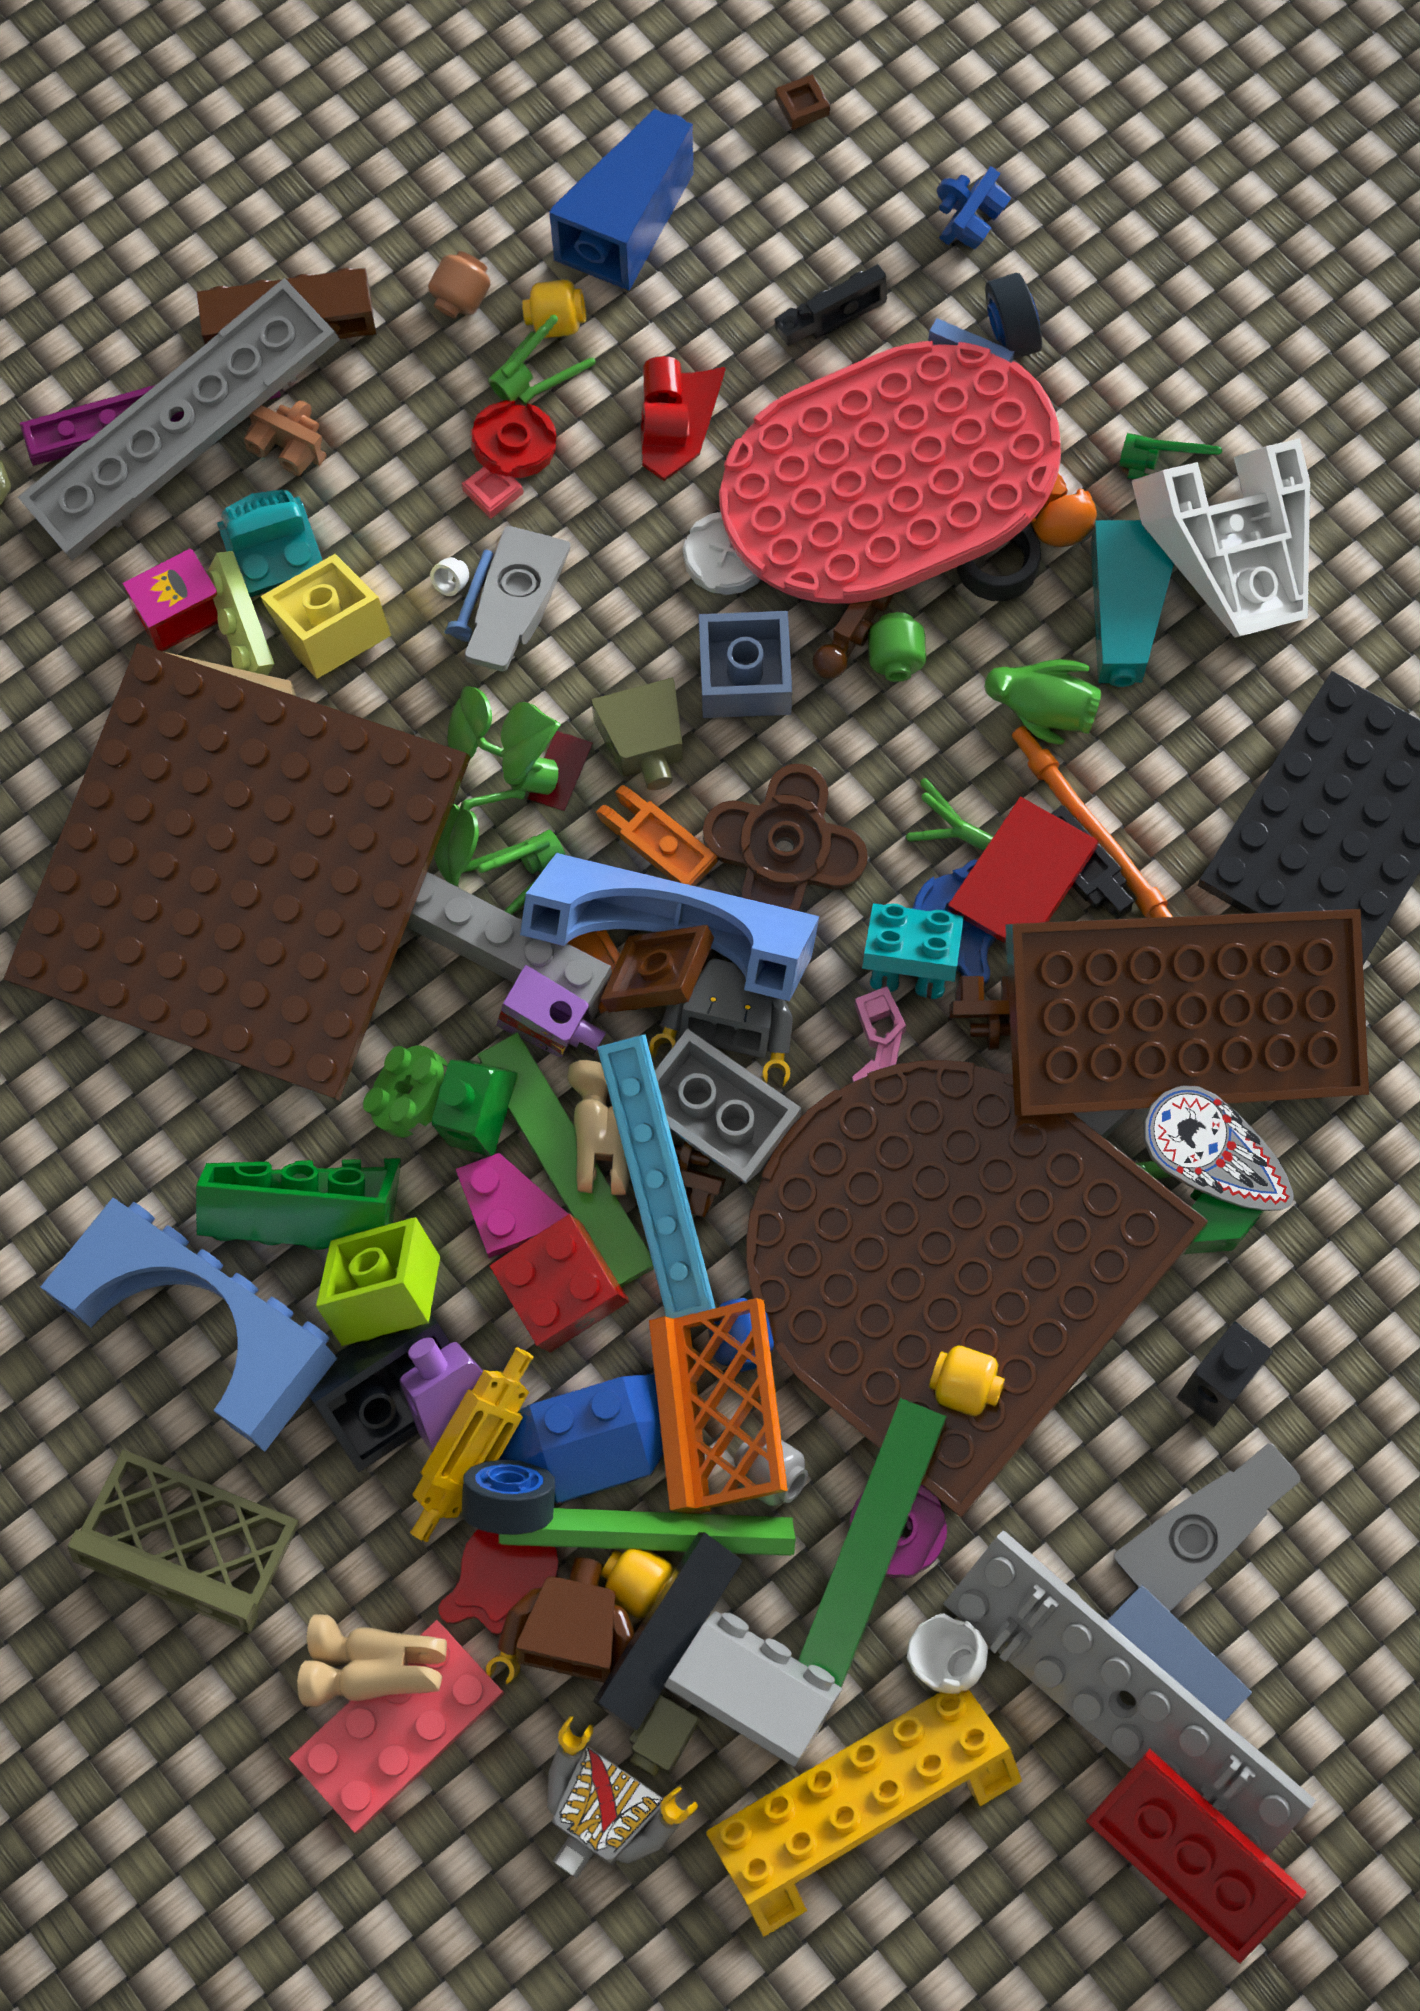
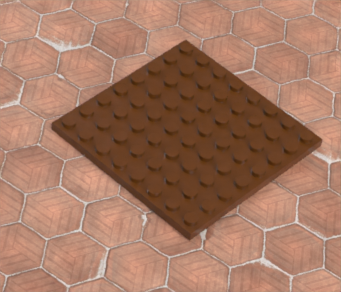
(238, 870)

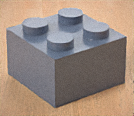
(745, 664)

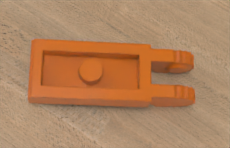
(659, 839)

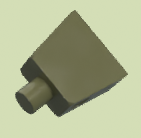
(642, 730)

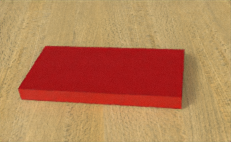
(1196, 1856)

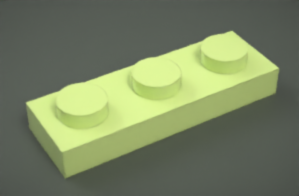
(238, 617)

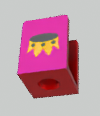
(173, 600)

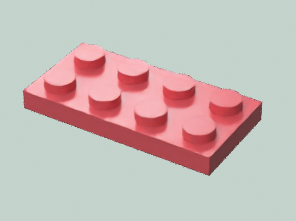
(388, 1741)

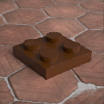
(658, 969)

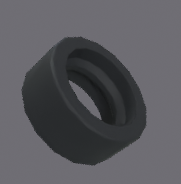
(1005, 587)

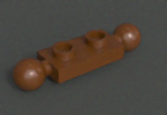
(852, 630)

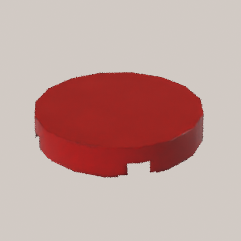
(513, 439)

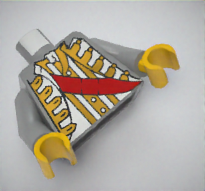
(605, 1807)

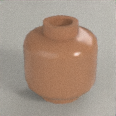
(459, 284)

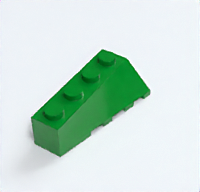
(294, 1202)

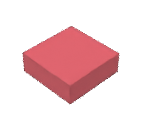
(492, 491)

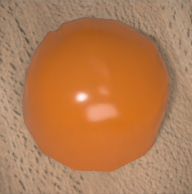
(1066, 520)

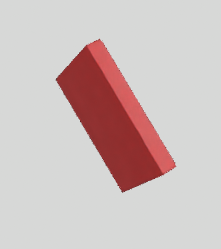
(1023, 871)

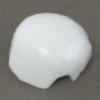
(947, 1654)

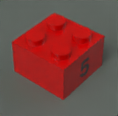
(559, 1283)

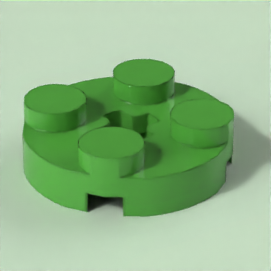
(389, 1099)

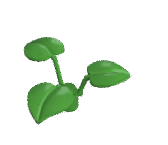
(524, 739)

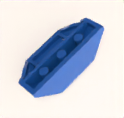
(592, 1436)

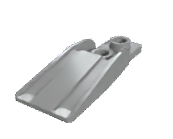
(515, 595)
(1206, 1527)

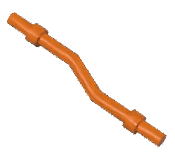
(1045, 767)

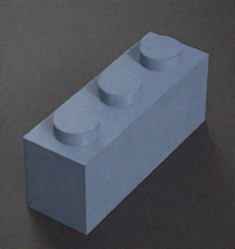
(1179, 1653)

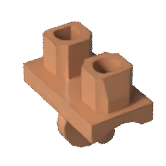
(290, 430)

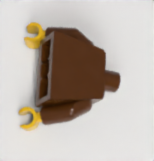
(566, 1627)

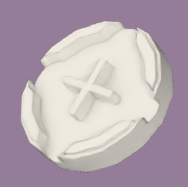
(713, 560)

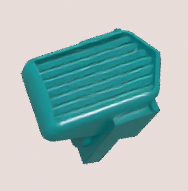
(269, 539)

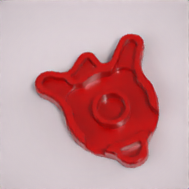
(496, 1579)

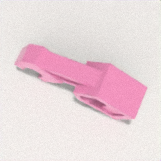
(873, 1008)

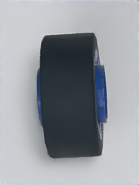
(1013, 315)
(508, 1497)

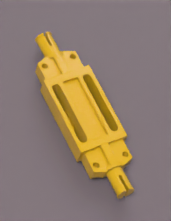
(473, 1436)

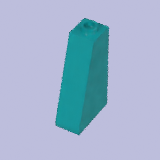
(1128, 595)

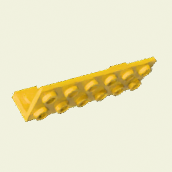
(858, 1797)

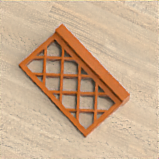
(683, 1421)

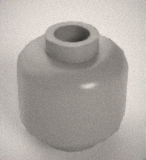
(759, 1473)

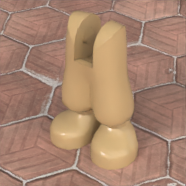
(596, 1129)
(373, 1661)

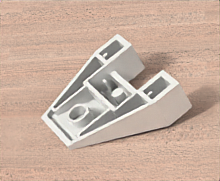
(1244, 553)

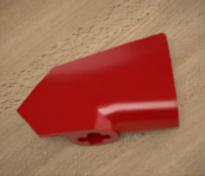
(675, 414)

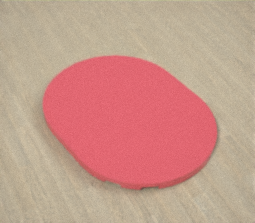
(890, 472)

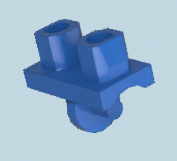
(983, 195)

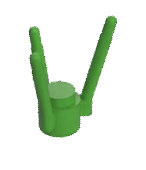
(513, 377)
(534, 853)

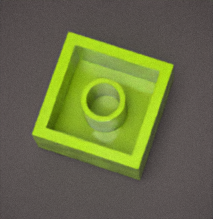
(378, 1282)

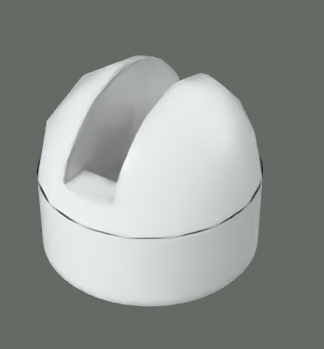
(445, 571)

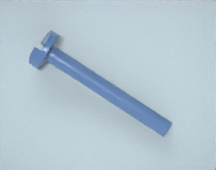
(459, 628)

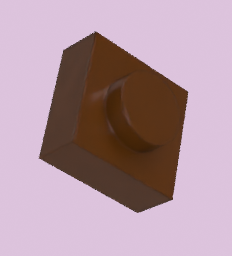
(802, 101)

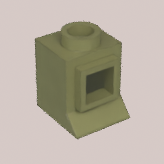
(662, 1737)

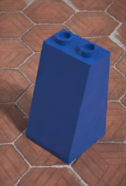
(624, 201)

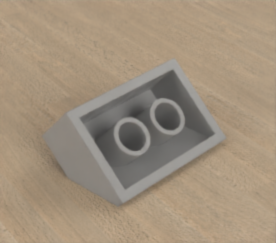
(722, 1107)
(754, 1686)

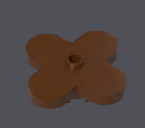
(793, 813)

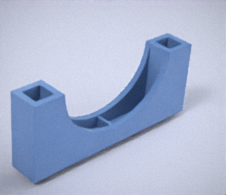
(585, 896)

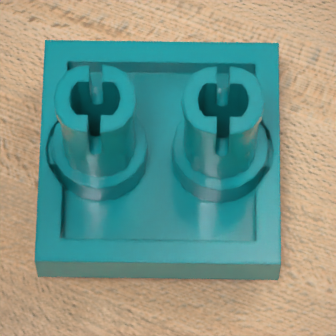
(912, 945)

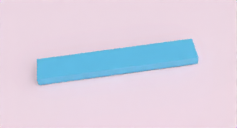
(656, 1177)

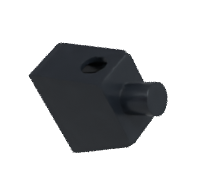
(1225, 1372)

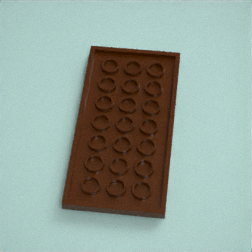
(1207, 1001)

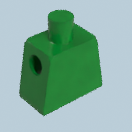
(473, 1104)

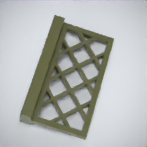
(165, 1578)

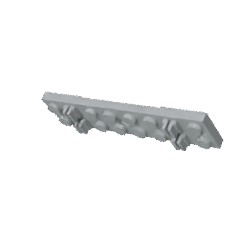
(145, 449)
(1087, 1664)

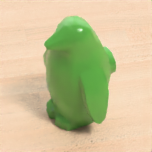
(1046, 696)

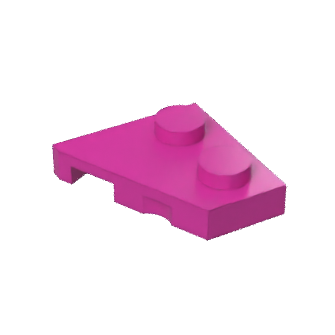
(505, 1204)

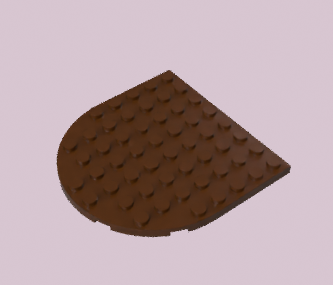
(942, 1221)

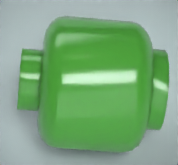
(897, 646)

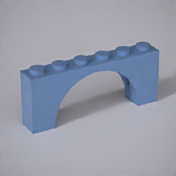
(275, 1356)

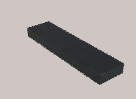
(667, 1631)

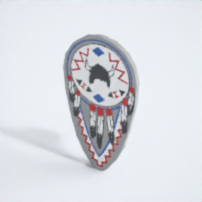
(1214, 1150)

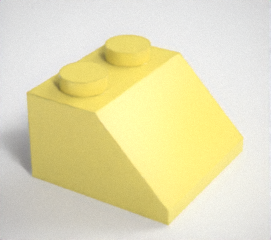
(327, 615)

